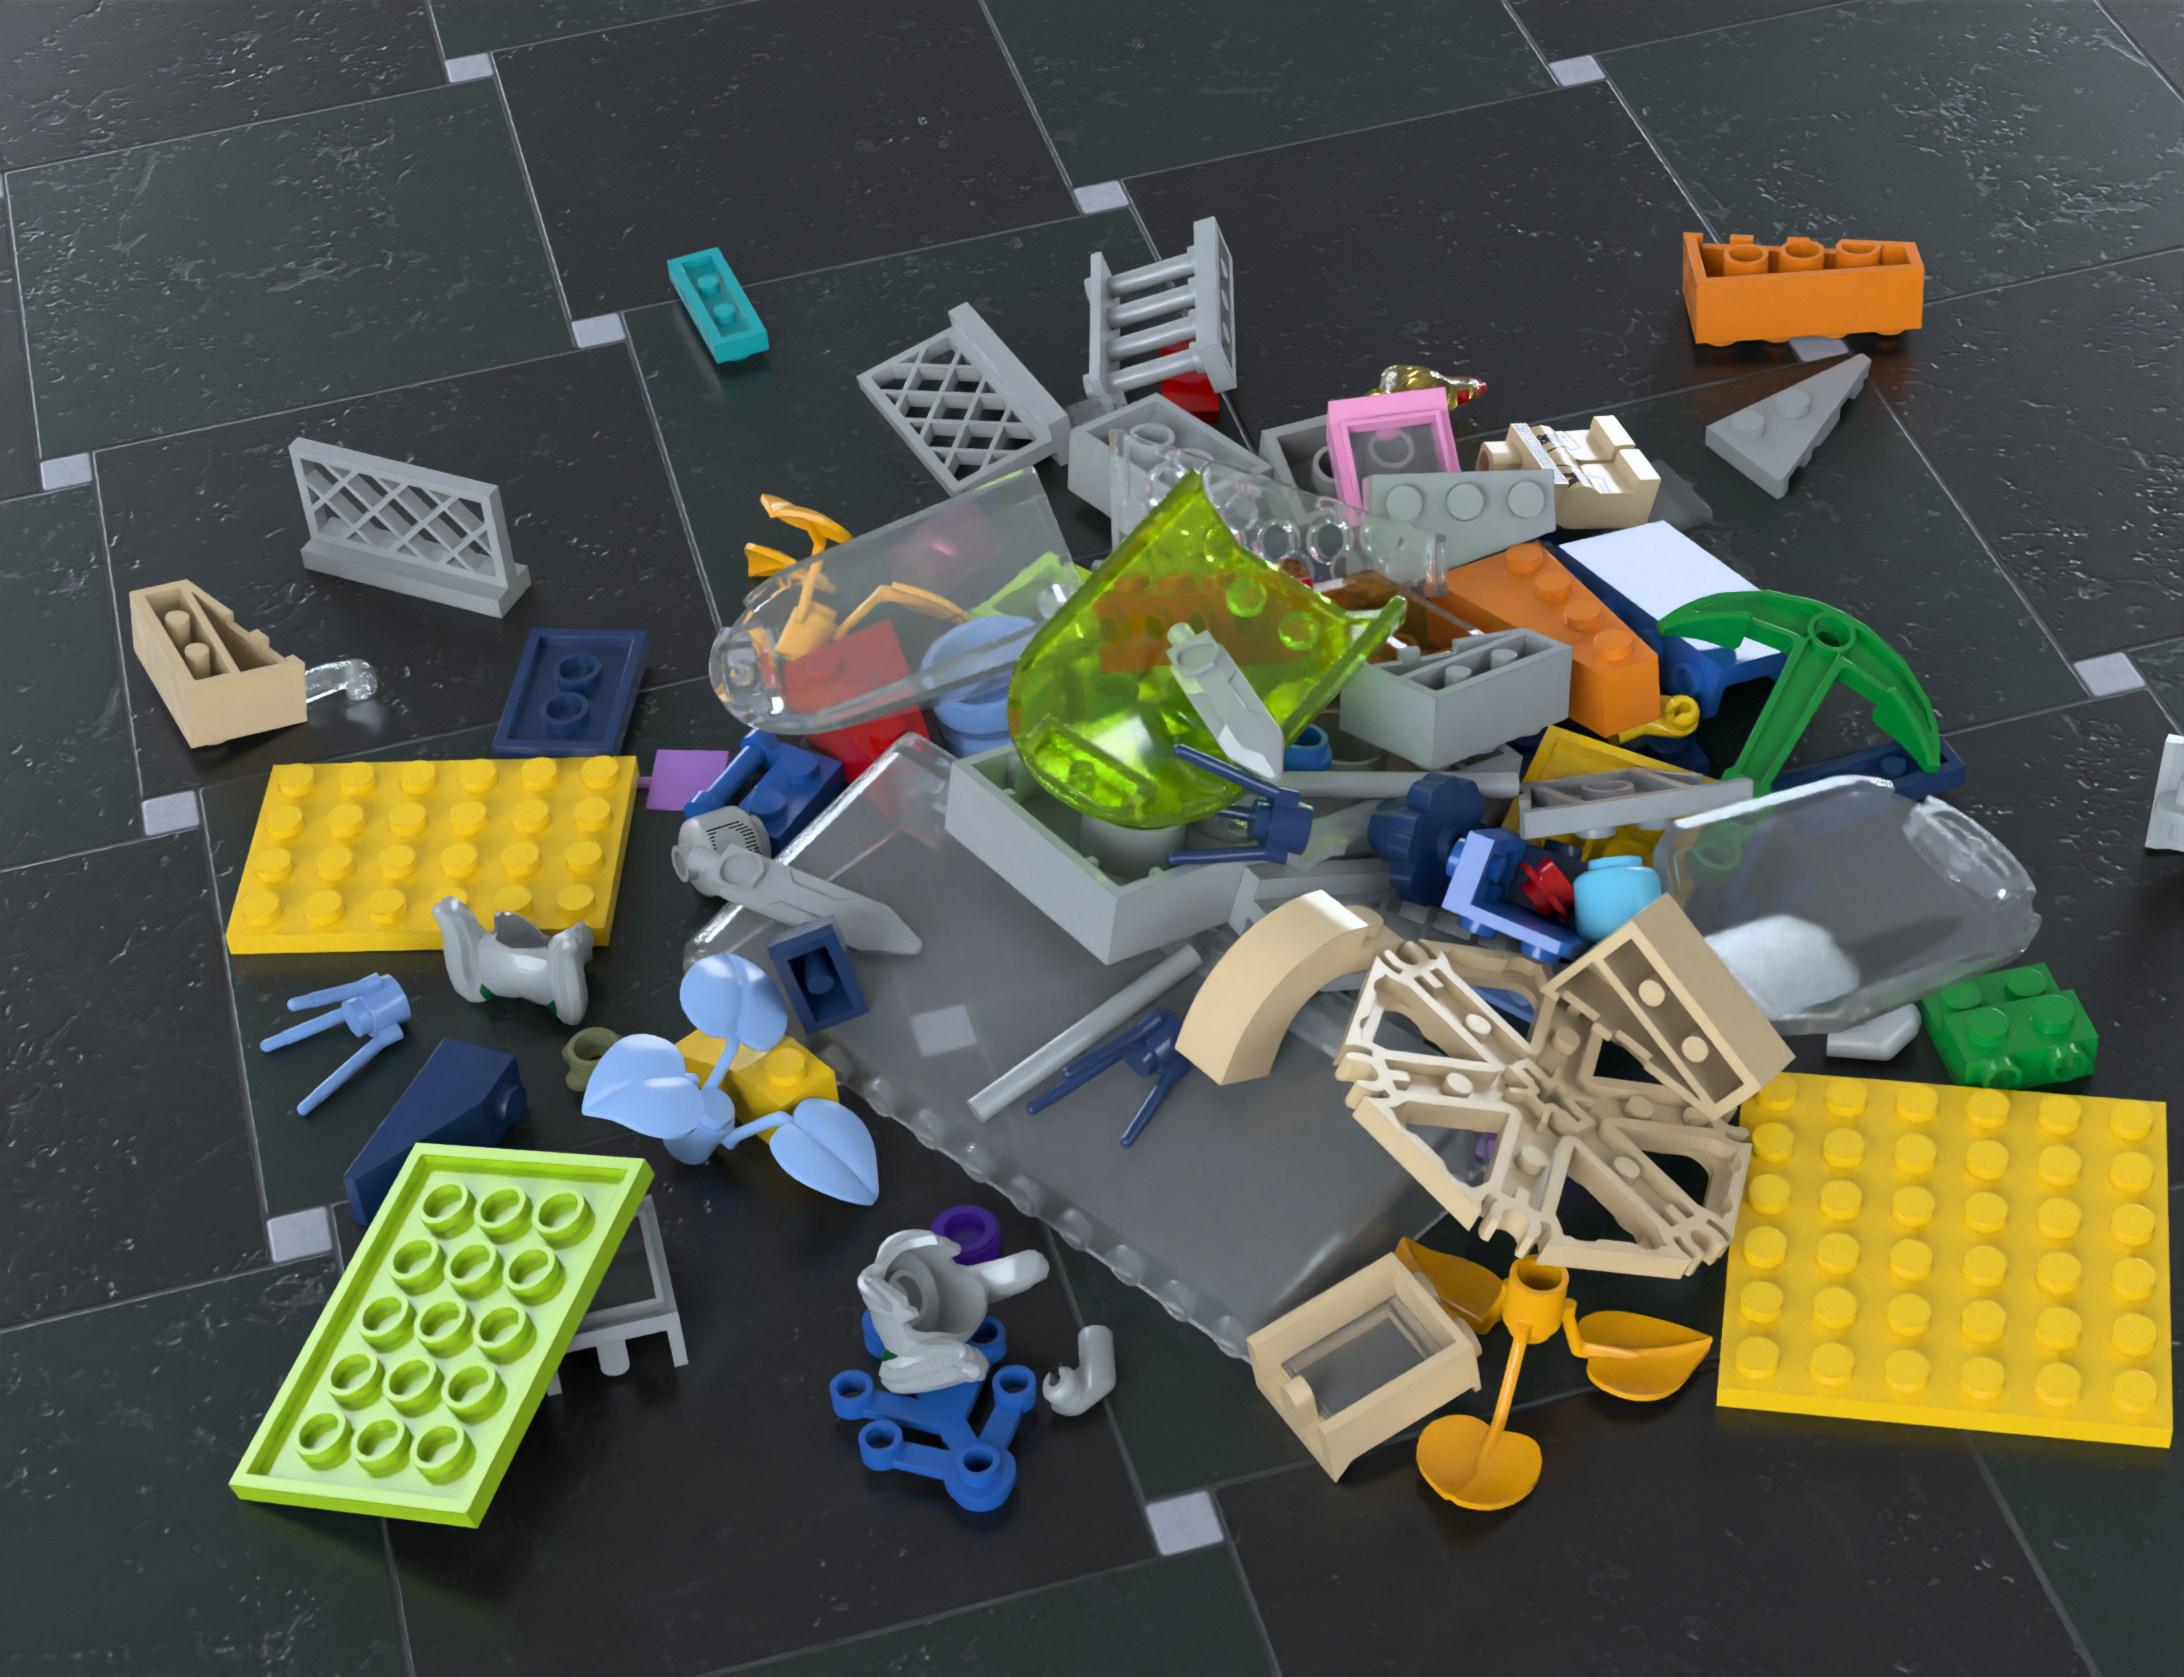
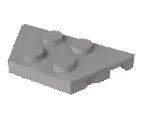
(1633, 795)

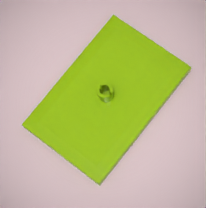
(443, 1334)

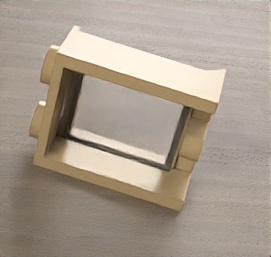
(1363, 1361)

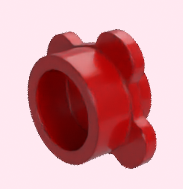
(1548, 888)

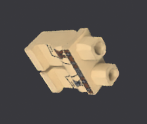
(1596, 471)

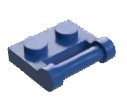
(786, 796)

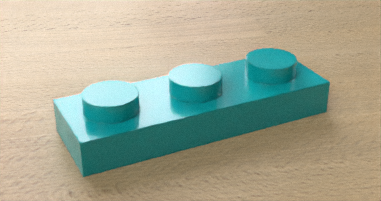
(718, 305)

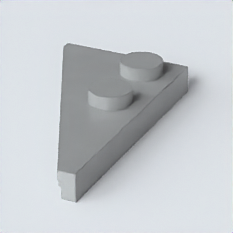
(1783, 429)

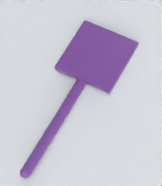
(680, 775)

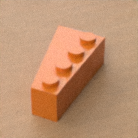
(1800, 289)
(1527, 587)

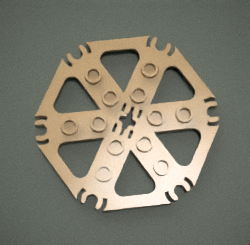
(1545, 1113)

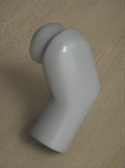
(1877, 1038)
(1089, 1382)

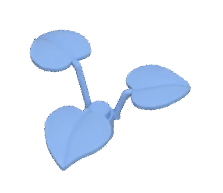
(648, 1090)

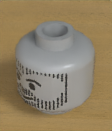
(716, 832)

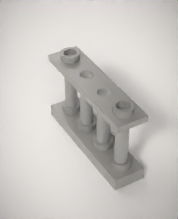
(1208, 322)

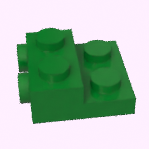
(2010, 1030)

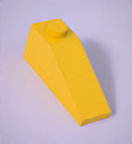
(761, 1080)

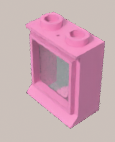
(1388, 437)

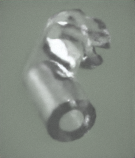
(349, 674)

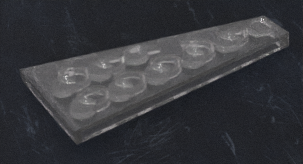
(1277, 517)

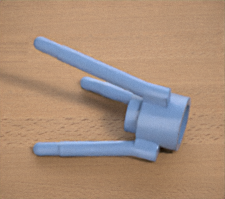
(373, 1008)

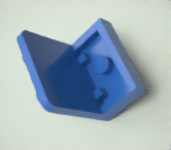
(1478, 892)

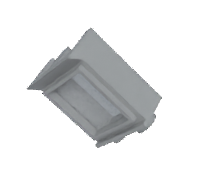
(631, 1300)

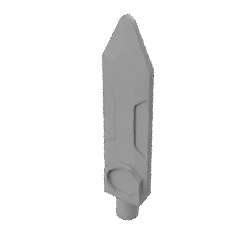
(1226, 702)
(801, 898)

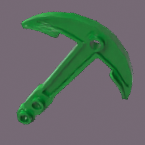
(1820, 650)

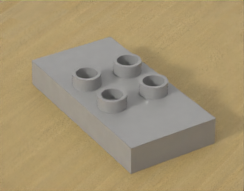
(1114, 880)

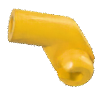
(1678, 719)

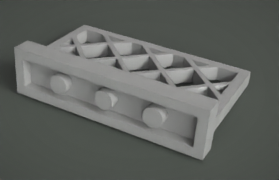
(1002, 386)
(403, 558)
(1352, 883)

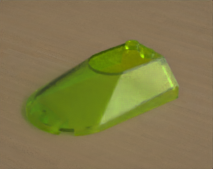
(1095, 684)

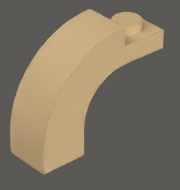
(1270, 976)

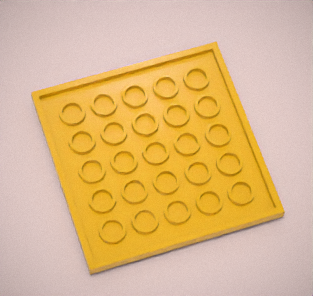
(1952, 1260)

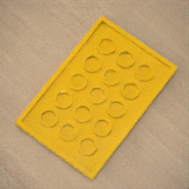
(369, 848)

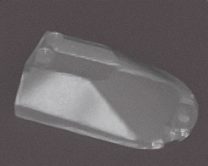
(899, 614)
(1846, 899)

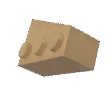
(211, 669)
(1676, 1008)

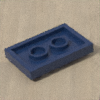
(572, 694)

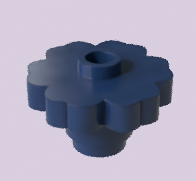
(1421, 833)

